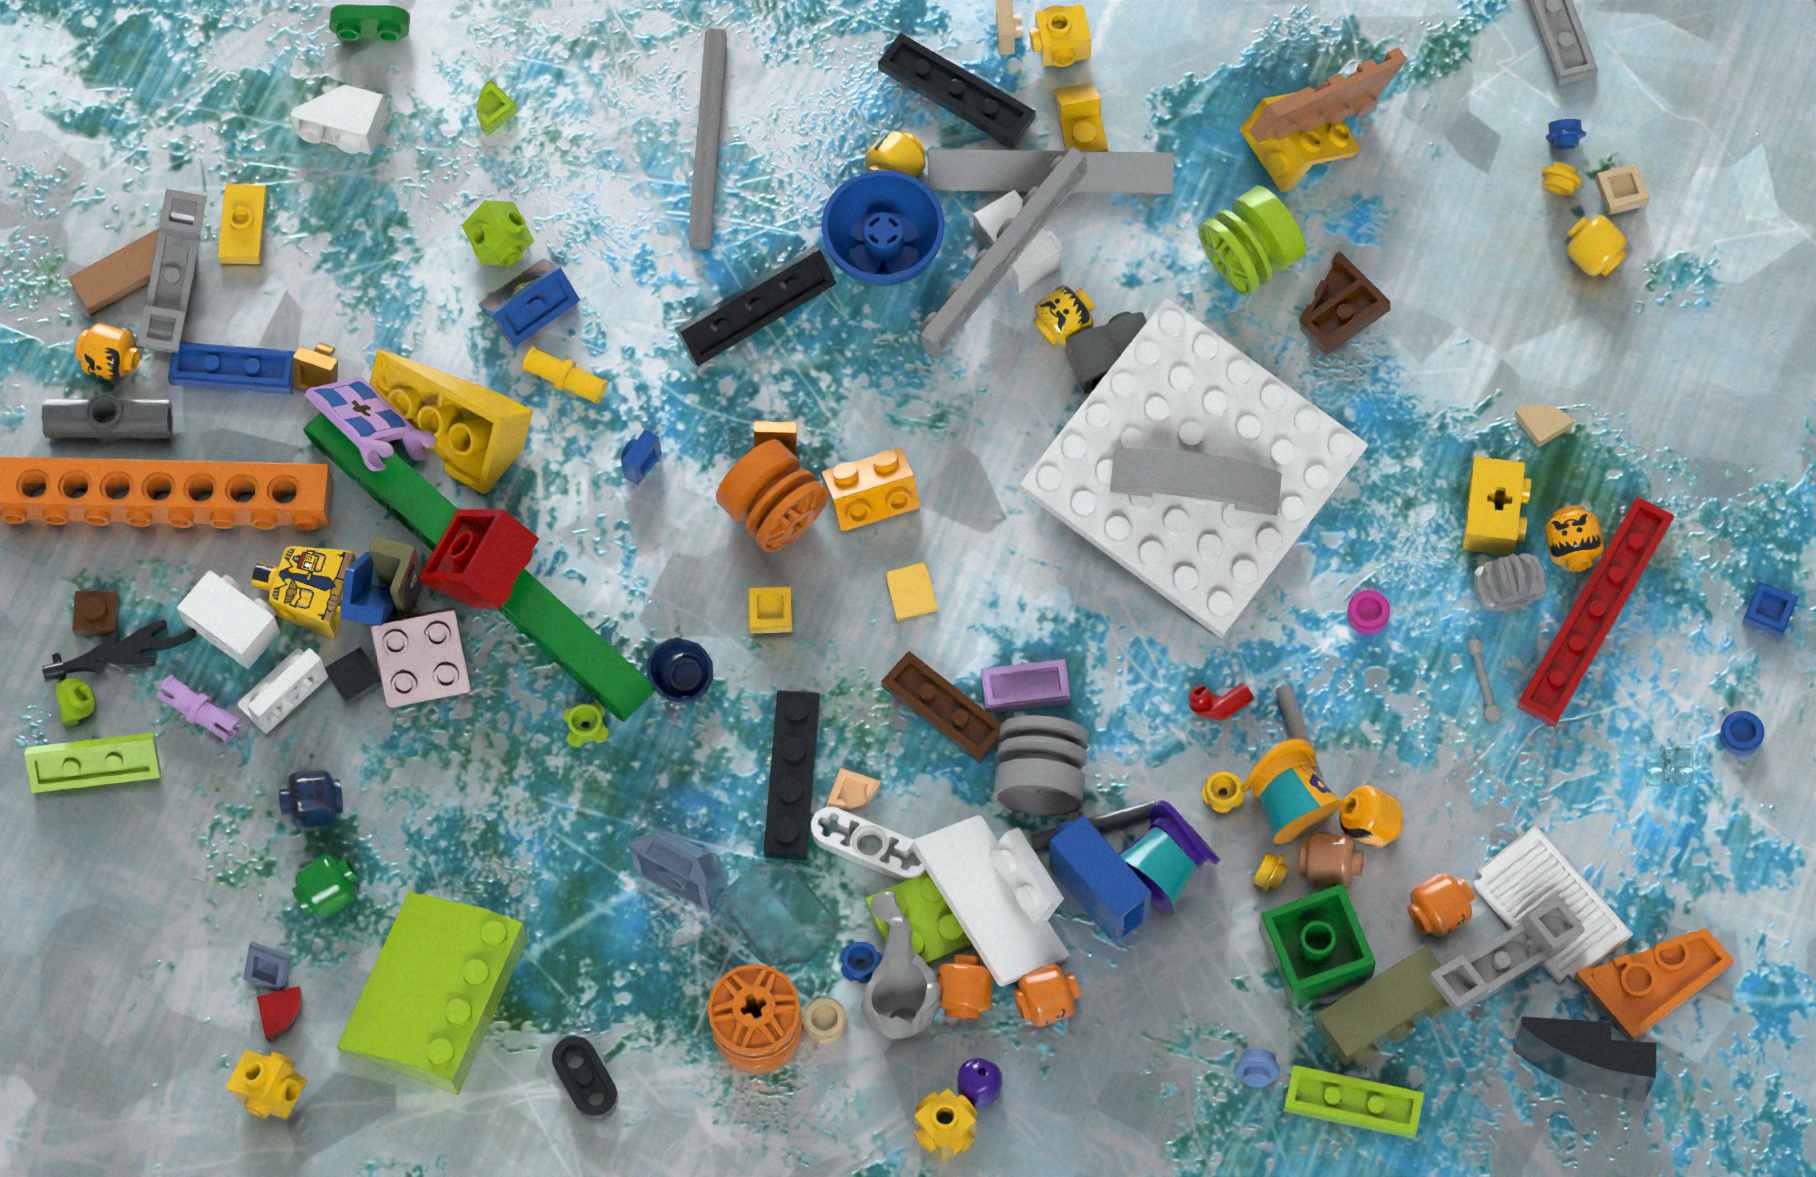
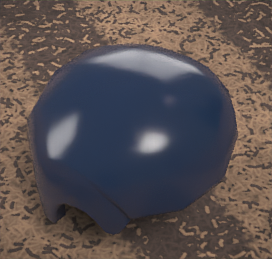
(680, 670)

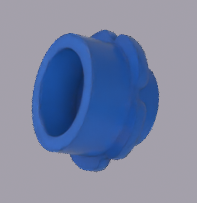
(1565, 133)
(854, 953)

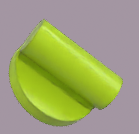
(74, 701)

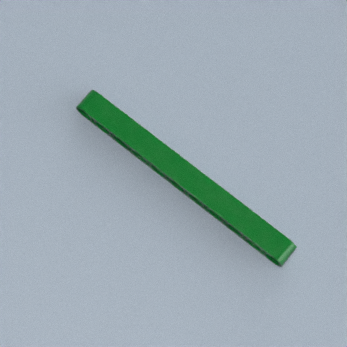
(530, 606)

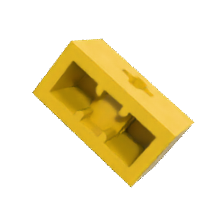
(1502, 484)

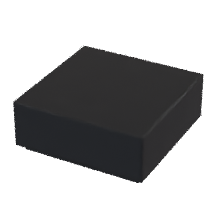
(353, 676)

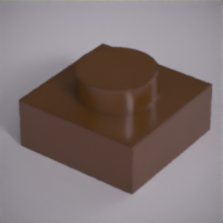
(95, 613)

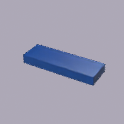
(232, 368)

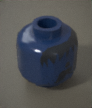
(311, 799)

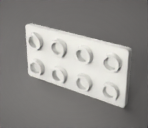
(996, 895)

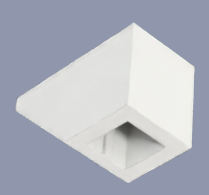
(342, 117)

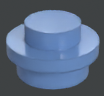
(1257, 1067)

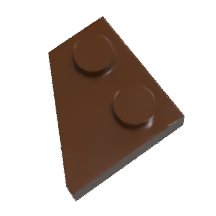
(1342, 306)

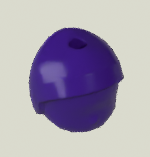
(979, 1082)

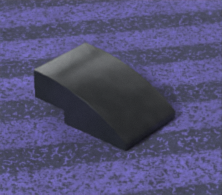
(1587, 1057)

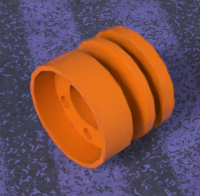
(772, 495)
(761, 1042)

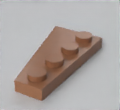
(1329, 101)

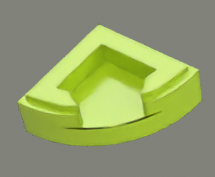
(494, 107)

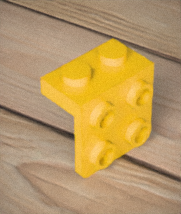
(1293, 157)

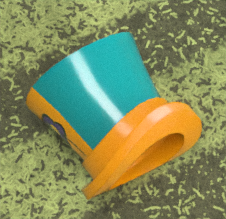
(1291, 791)

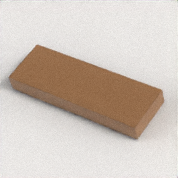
(116, 274)

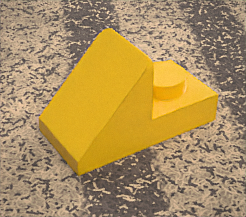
(1080, 117)

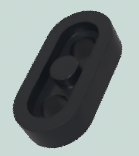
(586, 1079)

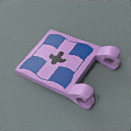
(368, 420)

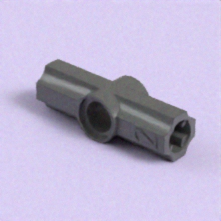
(82, 418)

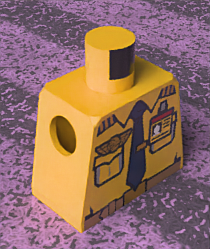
(307, 586)

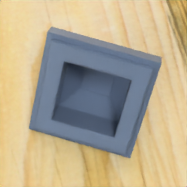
(267, 967)

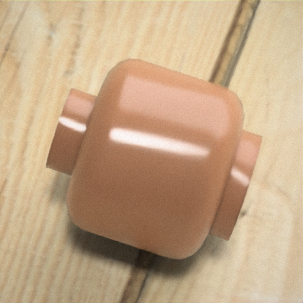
(1330, 860)

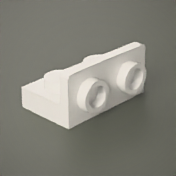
(283, 689)

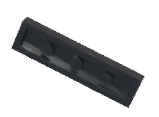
(956, 90)
(755, 306)
(792, 775)

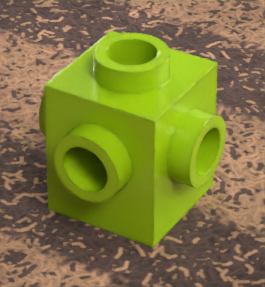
(497, 233)

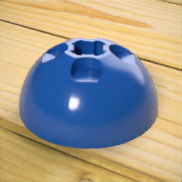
(883, 209)

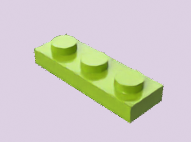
(92, 762)
(1354, 1102)

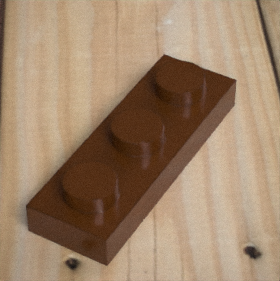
(943, 706)

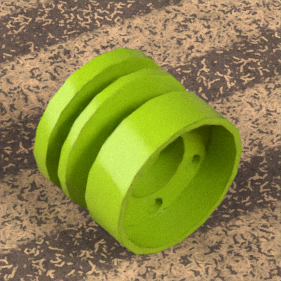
(1252, 240)

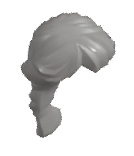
(902, 989)

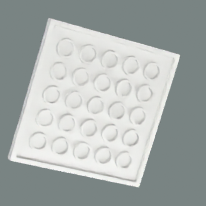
(1201, 395)

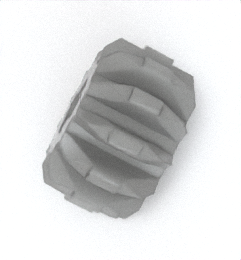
(1510, 582)

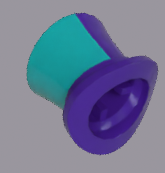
(1167, 855)

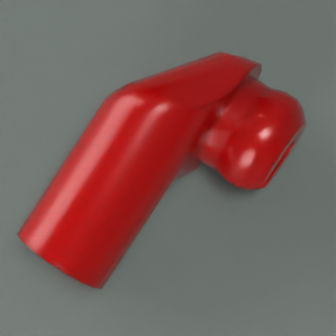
(1219, 707)

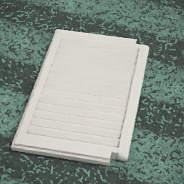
(1536, 872)

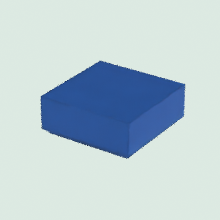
(1770, 609)

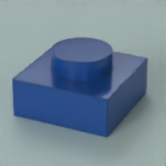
(640, 456)

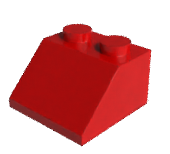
(479, 557)

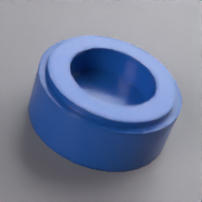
(1741, 733)

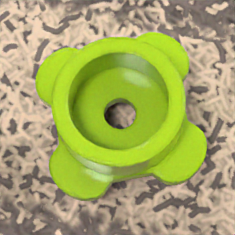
(585, 713)

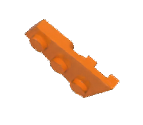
(1653, 983)

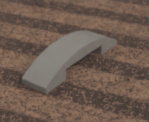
(172, 271)
(1196, 476)
(1508, 956)

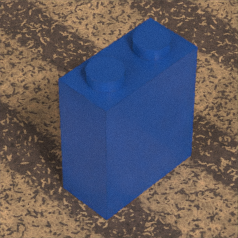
(1098, 878)

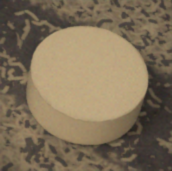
(824, 1020)

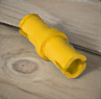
(565, 375)

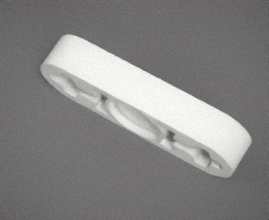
(836, 842)

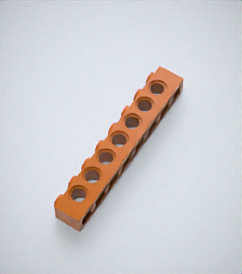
(184, 479)

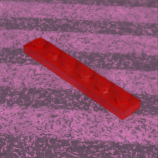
(1595, 612)

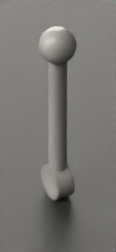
(1492, 713)

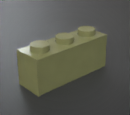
(1382, 1010)

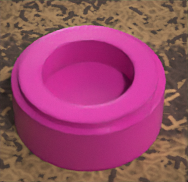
(1368, 612)

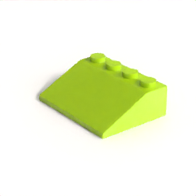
(434, 990)

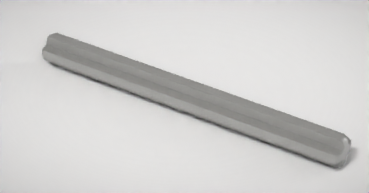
(707, 139)

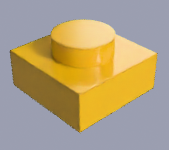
(770, 609)

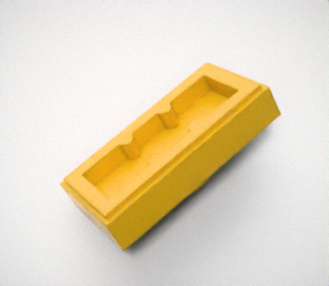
(242, 224)

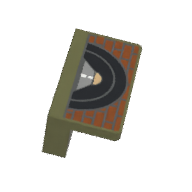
(399, 567)

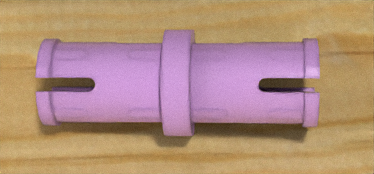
(199, 708)

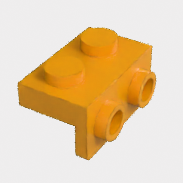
(871, 489)

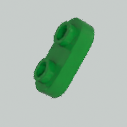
(369, 21)

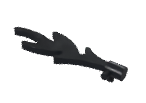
(125, 654)

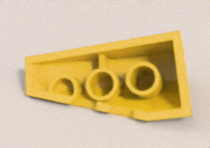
(473, 426)

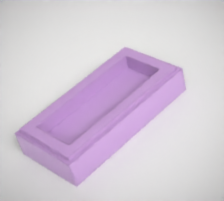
(1025, 686)

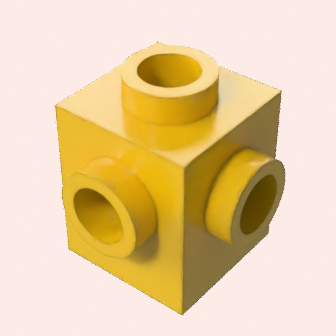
(1061, 35)
(273, 1090)
(945, 1138)

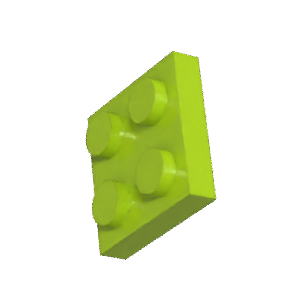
(933, 924)

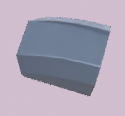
(679, 867)

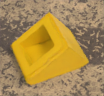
(911, 591)

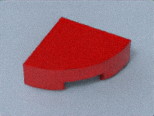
(279, 1011)

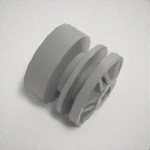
(1041, 765)

